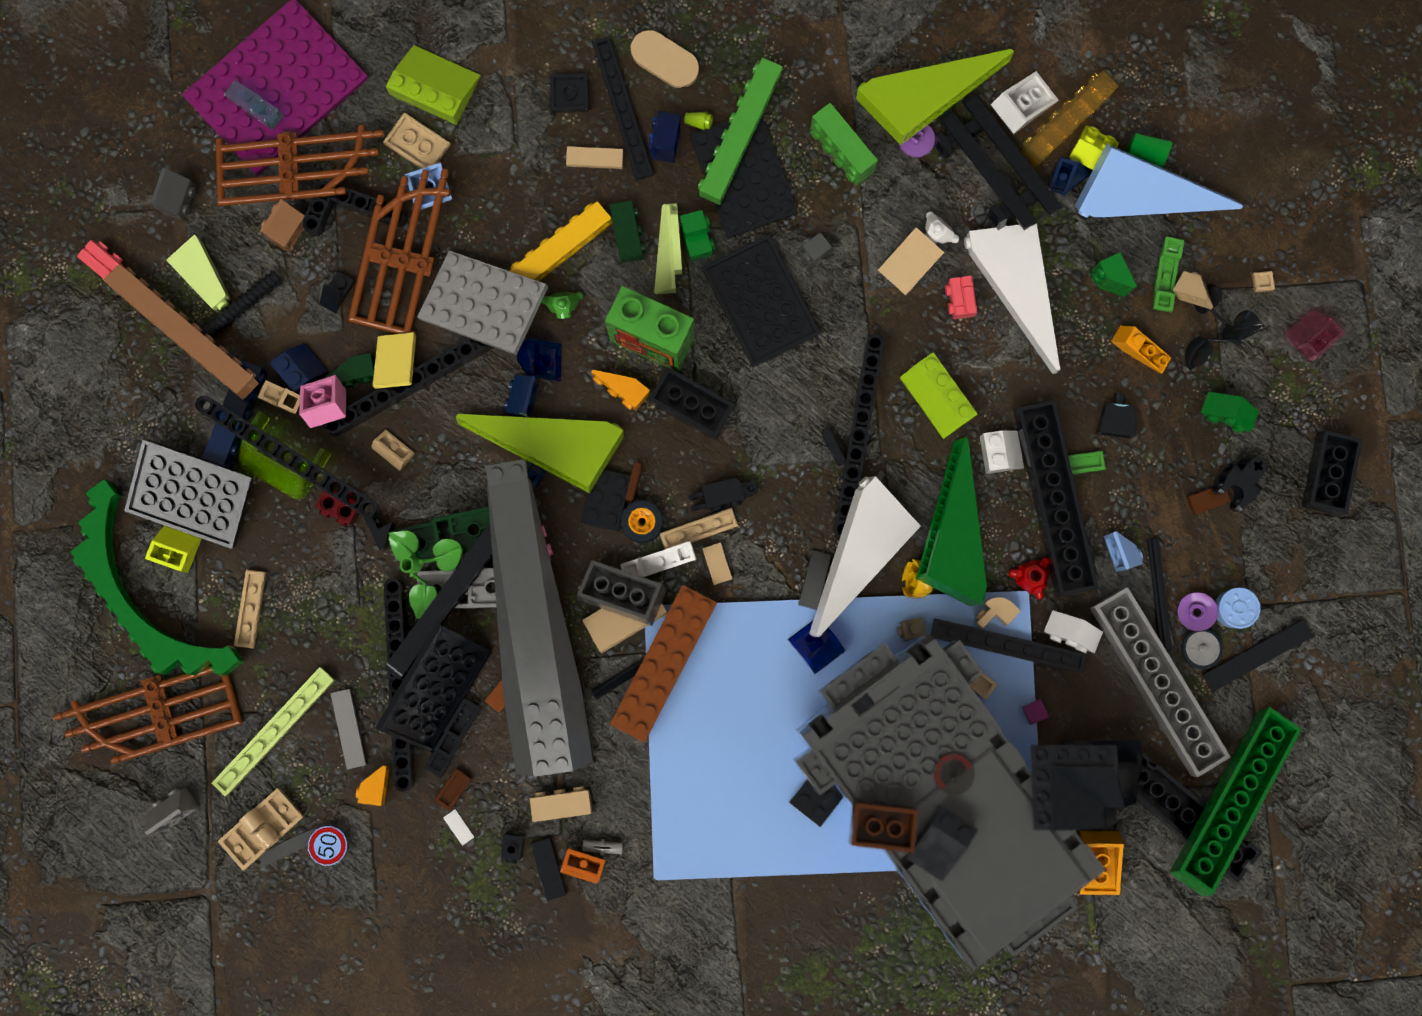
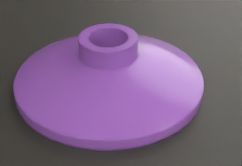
(1208, 611)

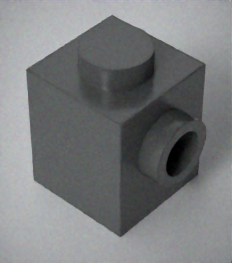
(815, 248)

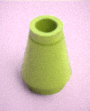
(700, 120)

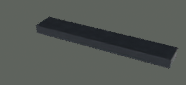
(1257, 655)

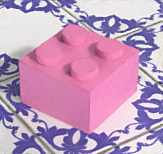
(322, 401)

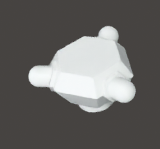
(939, 230)

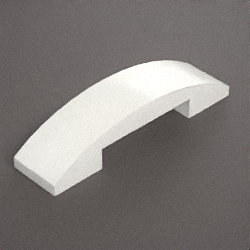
(660, 560)

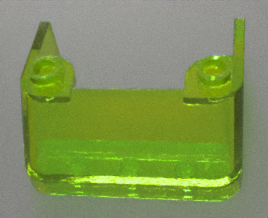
(273, 472)

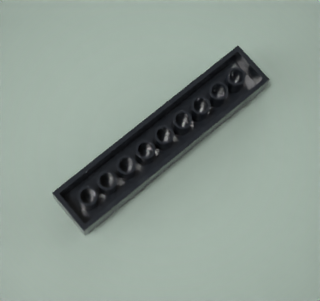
(1055, 498)

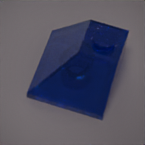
(540, 359)

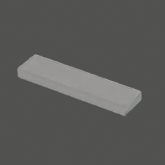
(348, 729)

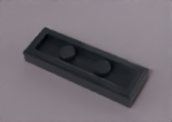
(548, 869)

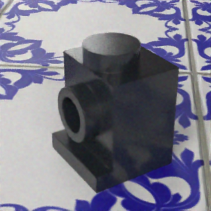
(515, 840)

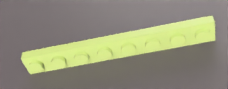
(273, 731)

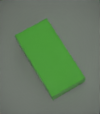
(1087, 462)

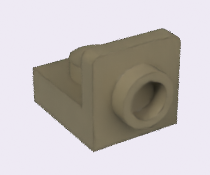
(911, 629)

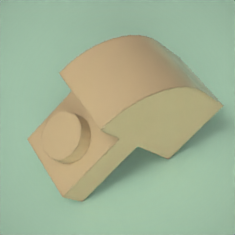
(279, 397)
(999, 607)

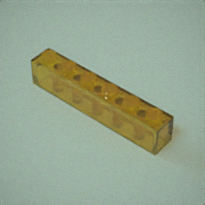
(1072, 115)

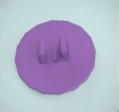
(920, 143)

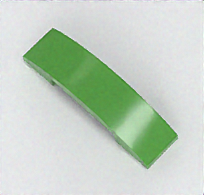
(1166, 274)

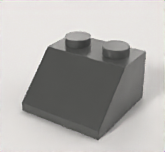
(173, 194)

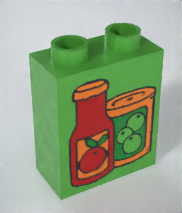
(650, 329)

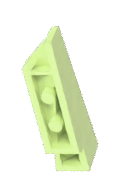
(669, 251)

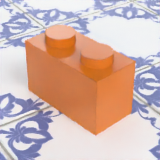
(582, 866)

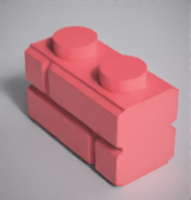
(98, 259)
(961, 297)

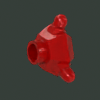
(1032, 576)

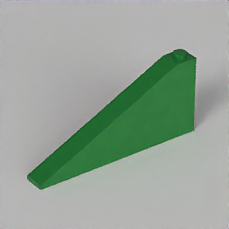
(953, 545)

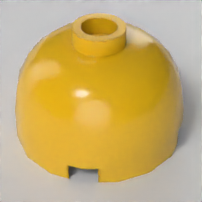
(914, 587)

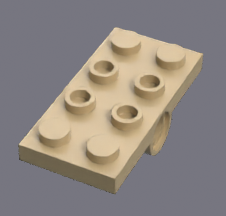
(261, 828)

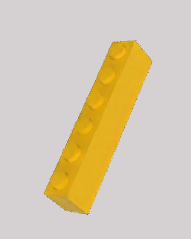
(564, 243)

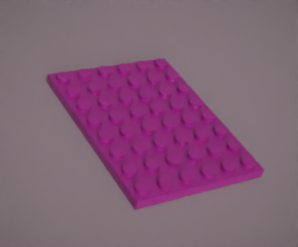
(290, 67)

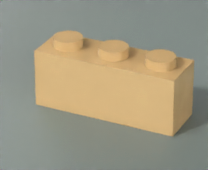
(560, 804)

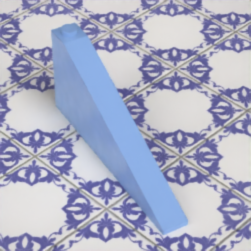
(1134, 186)

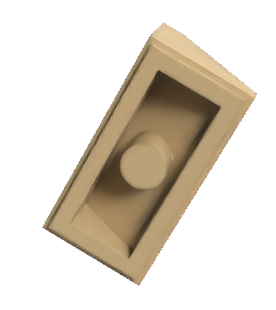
(392, 450)

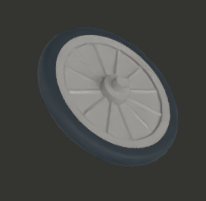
(1202, 649)

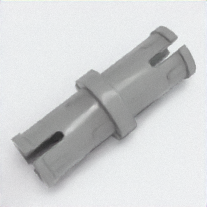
(616, 847)

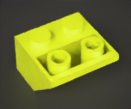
(1090, 146)
(173, 549)

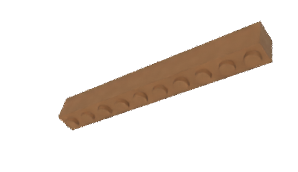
(181, 332)

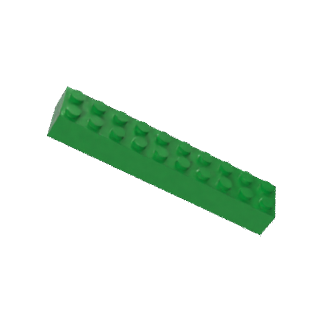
(1235, 802)

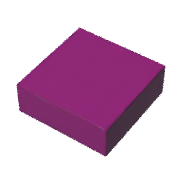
(1035, 711)

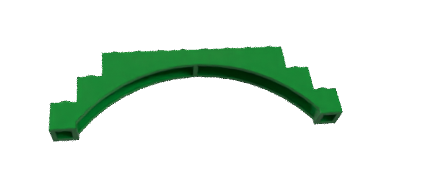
(98, 562)

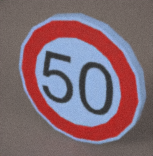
(327, 845)

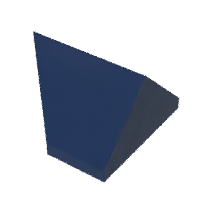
(1067, 175)

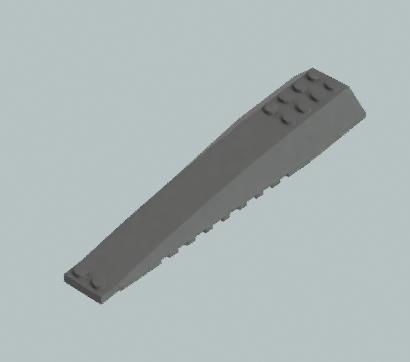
(535, 650)

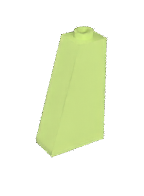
(200, 273)

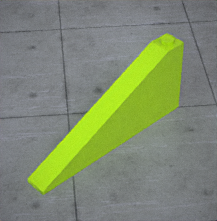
(916, 97)
(563, 447)

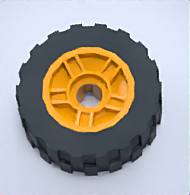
(645, 532)

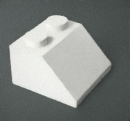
(1001, 451)

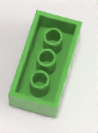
(843, 144)

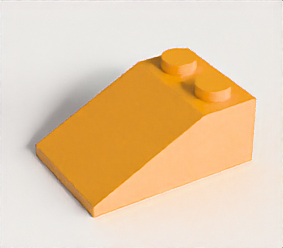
(1109, 851)

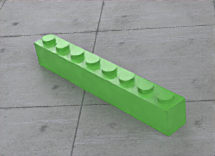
(740, 131)

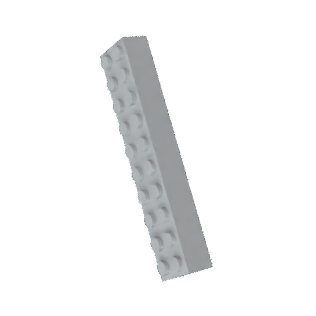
(1159, 682)

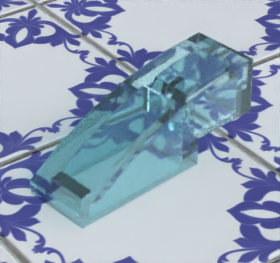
(253, 105)

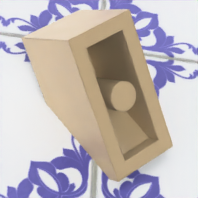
(1193, 290)

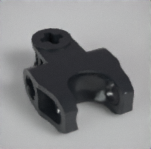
(1242, 480)

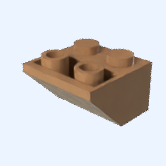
(283, 225)

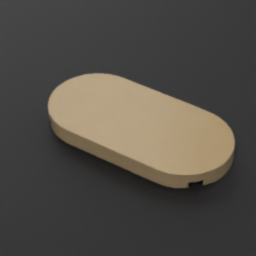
(664, 59)

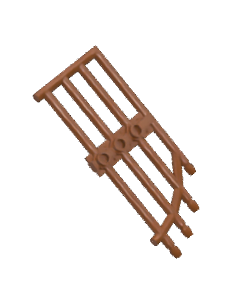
(288, 166)
(397, 258)
(160, 715)

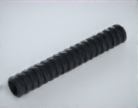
(241, 304)

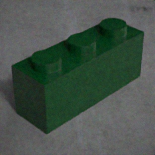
(627, 231)

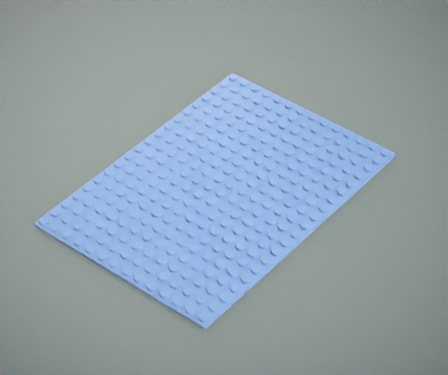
(731, 734)

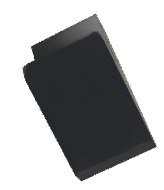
(334, 294)
(380, 535)

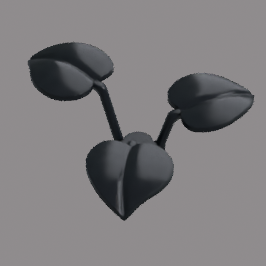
(1244, 326)

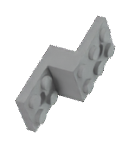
(476, 595)

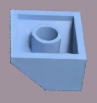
(432, 182)
(1123, 552)

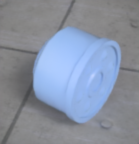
(1237, 608)

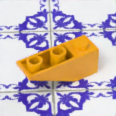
(1141, 348)
(627, 388)

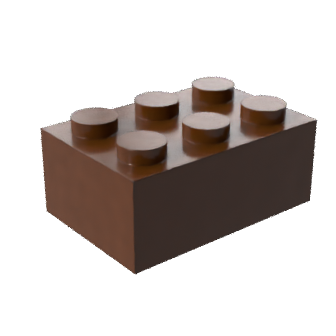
(883, 826)

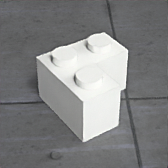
(1074, 631)

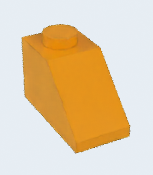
(374, 788)

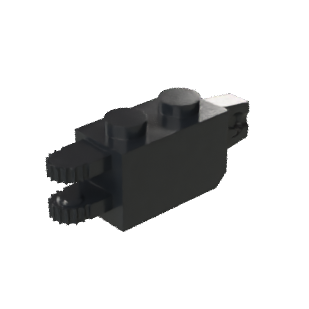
(723, 493)

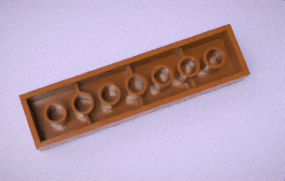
(663, 663)

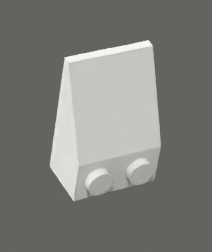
(1024, 102)

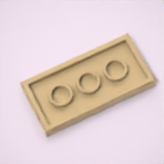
(611, 628)

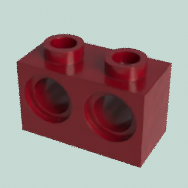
(336, 510)

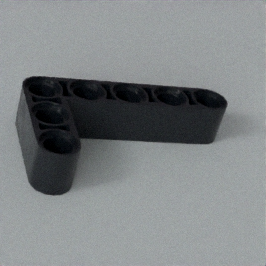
(351, 204)

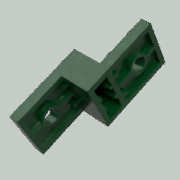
(450, 527)

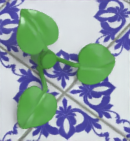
(446, 552)

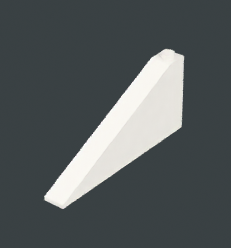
(1016, 272)
(869, 539)

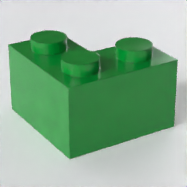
(694, 230)
(1230, 410)

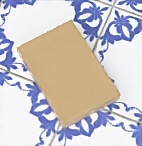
(416, 142)
(911, 261)

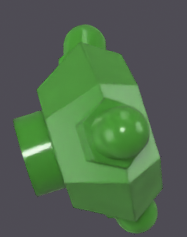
(562, 303)

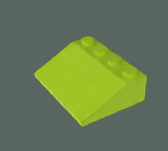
(433, 84)

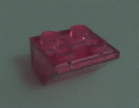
(1314, 334)

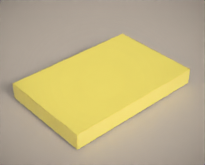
(394, 360)

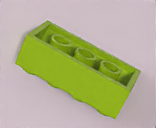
(938, 395)

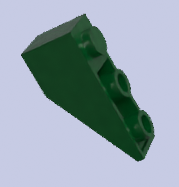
(356, 370)

